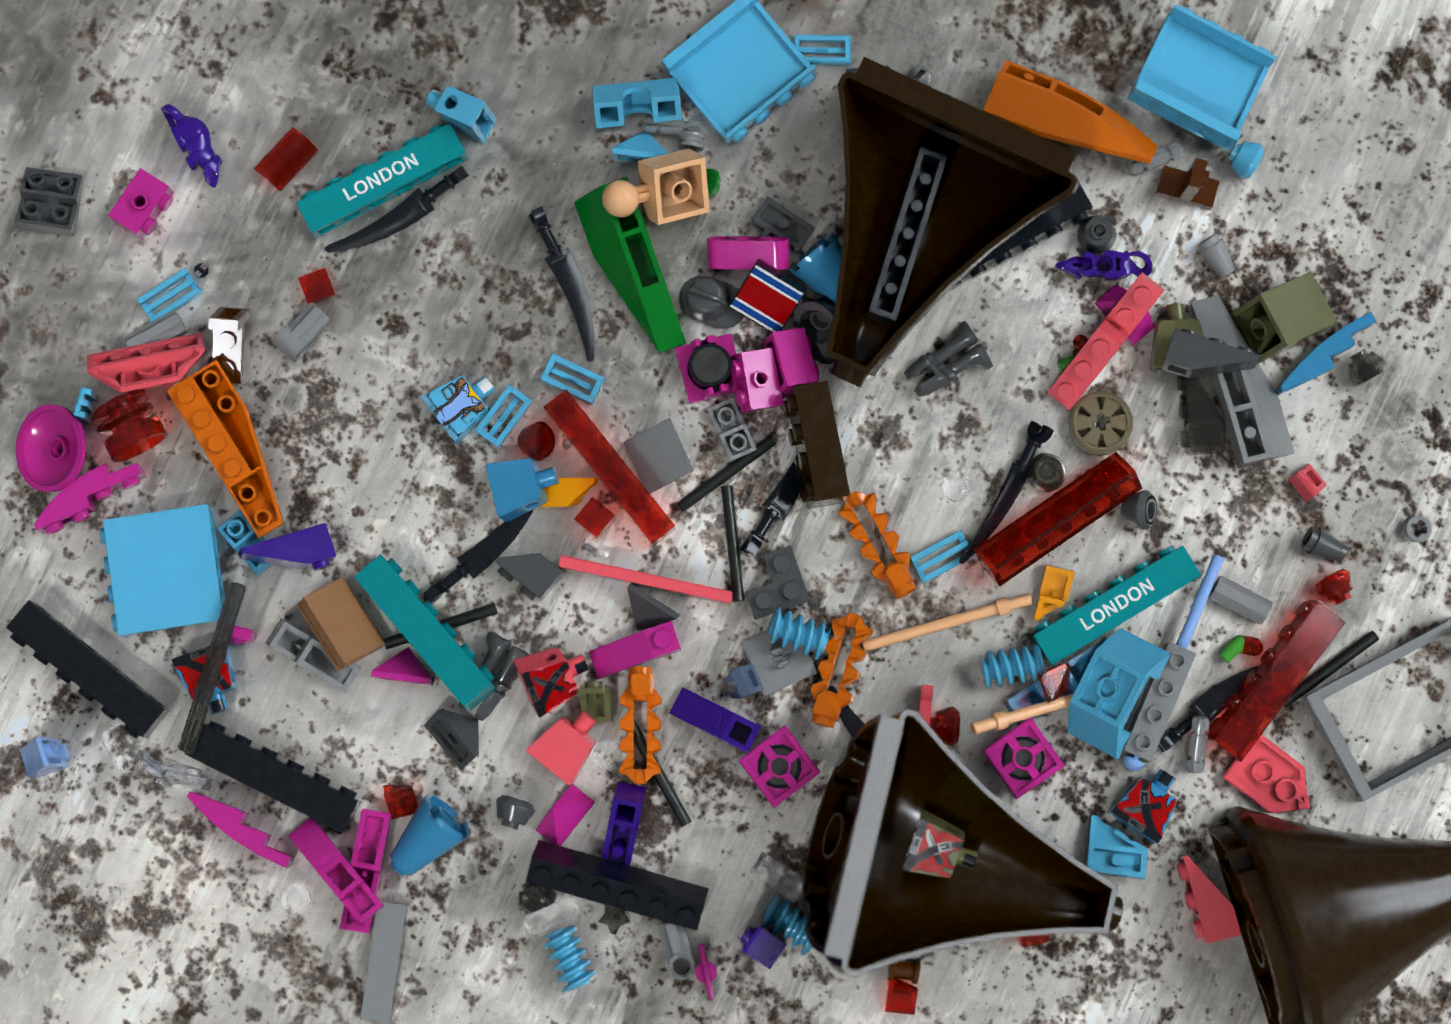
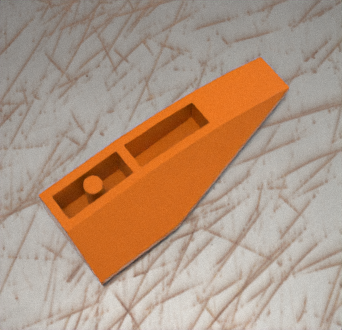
(1064, 114)
(230, 442)

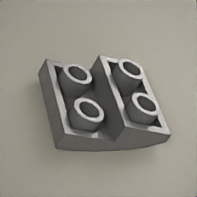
(49, 201)

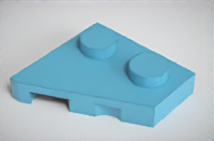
(1113, 853)

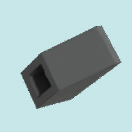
(531, 571)

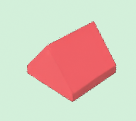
(1307, 482)

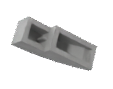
(309, 654)

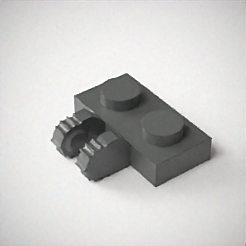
(782, 223)

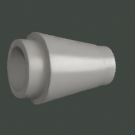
(1216, 254)

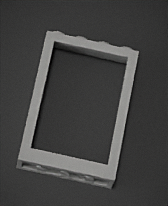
(1334, 740)

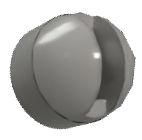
(925, 78)

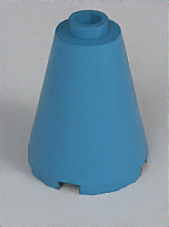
(820, 267)
(427, 836)

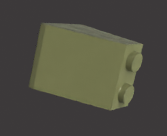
(1284, 316)

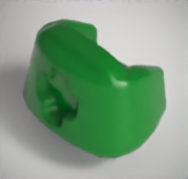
(714, 182)

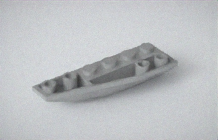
(1244, 396)

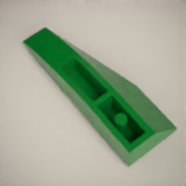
(632, 267)

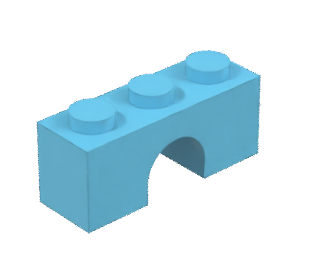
(619, 100)

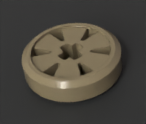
(1085, 413)

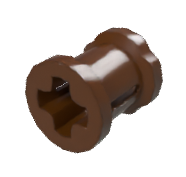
(905, 970)

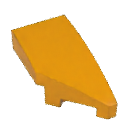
(568, 492)
(1053, 590)

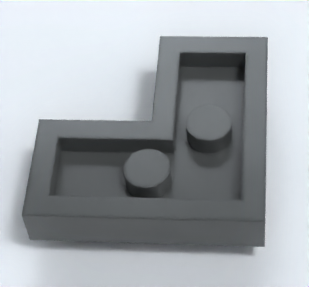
(786, 587)

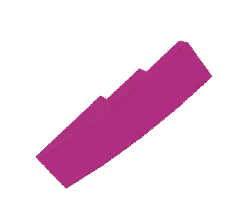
(232, 823)
(368, 860)

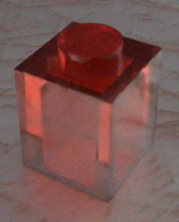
(595, 518)

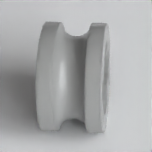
(692, 140)
(1406, 528)

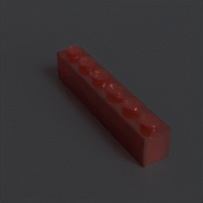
(609, 468)
(1058, 518)
(1274, 679)

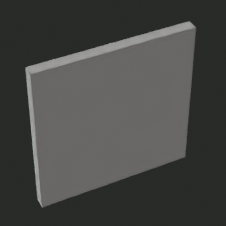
(658, 456)
(777, 665)

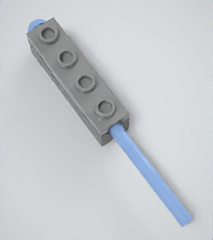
(1162, 694)

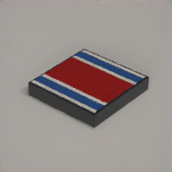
(767, 297)

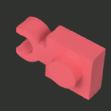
(925, 702)

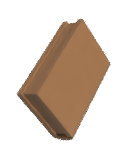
(340, 623)

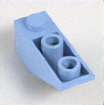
(44, 756)

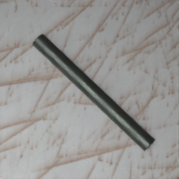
(725, 474)
(732, 543)
(454, 621)
(1332, 666)
(662, 780)

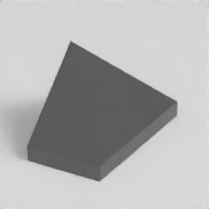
(649, 611)
(456, 735)

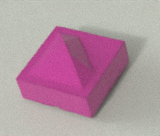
(242, 636)

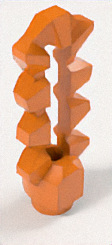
(895, 574)
(640, 689)
(827, 703)

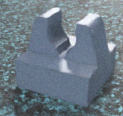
(745, 680)

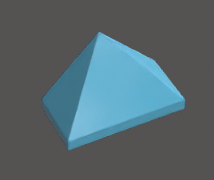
(637, 148)

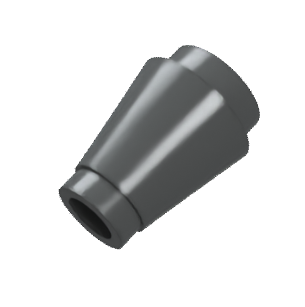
(1322, 544)

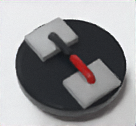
(201, 270)

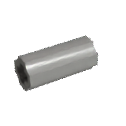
(163, 328)
(1240, 600)

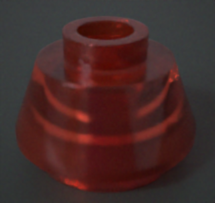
(537, 440)
(1335, 587)
(947, 725)

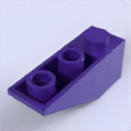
(715, 720)
(762, 945)

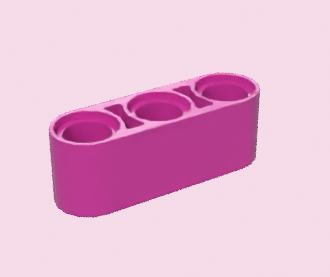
(743, 252)

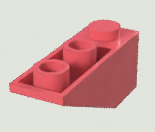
(1212, 910)

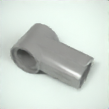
(296, 337)
(676, 946)

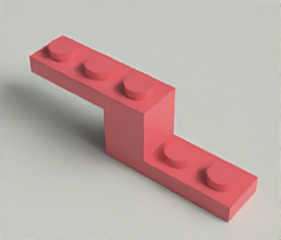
(1106, 341)

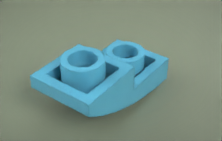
(240, 534)

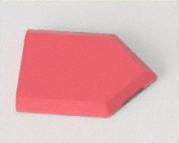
(1270, 778)

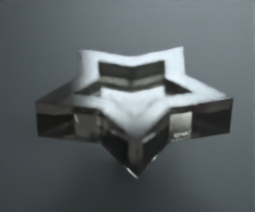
(614, 918)

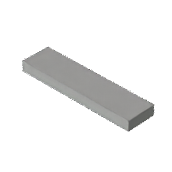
(383, 963)

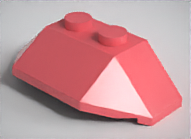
(147, 364)

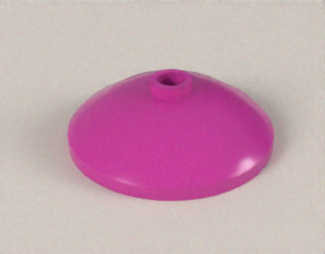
(50, 448)

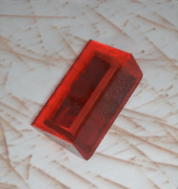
(286, 159)

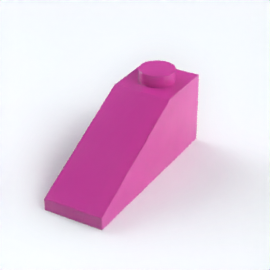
(635, 650)

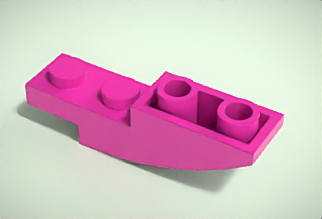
(76, 500)
(336, 871)

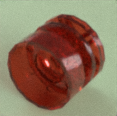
(127, 423)

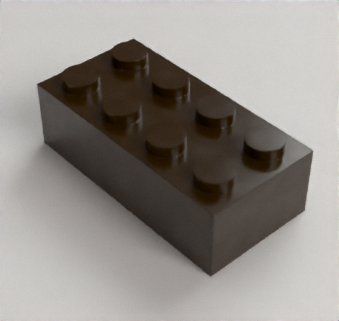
(816, 445)

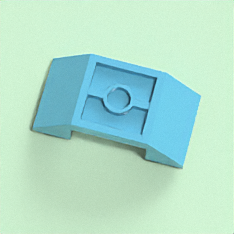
(1112, 689)

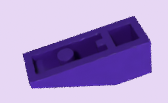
(297, 550)
(624, 822)

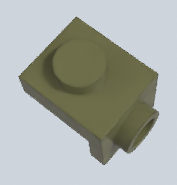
(597, 701)

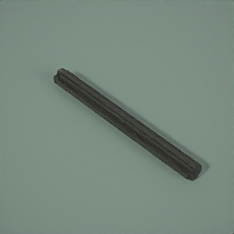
(212, 667)

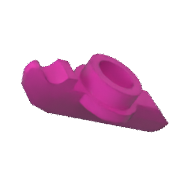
(706, 971)

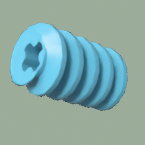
(798, 633)
(1011, 666)
(788, 922)
(568, 958)

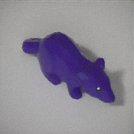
(195, 138)
(1110, 265)

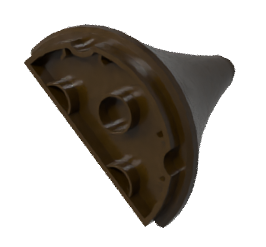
(987, 193)
(1329, 911)
(876, 913)

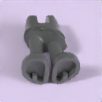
(939, 373)
(497, 648)

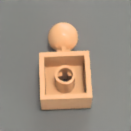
(669, 189)

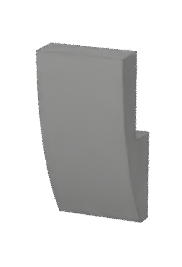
(731, 429)

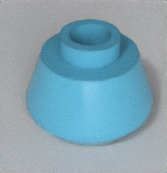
(1246, 158)

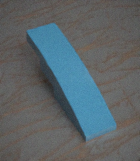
(1319, 360)
(1034, 693)

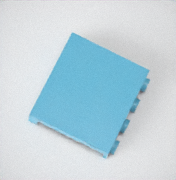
(739, 69)
(1201, 77)
(163, 569)

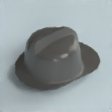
(708, 302)
(817, 320)

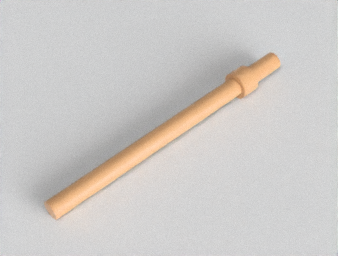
(1001, 607)
(1001, 720)

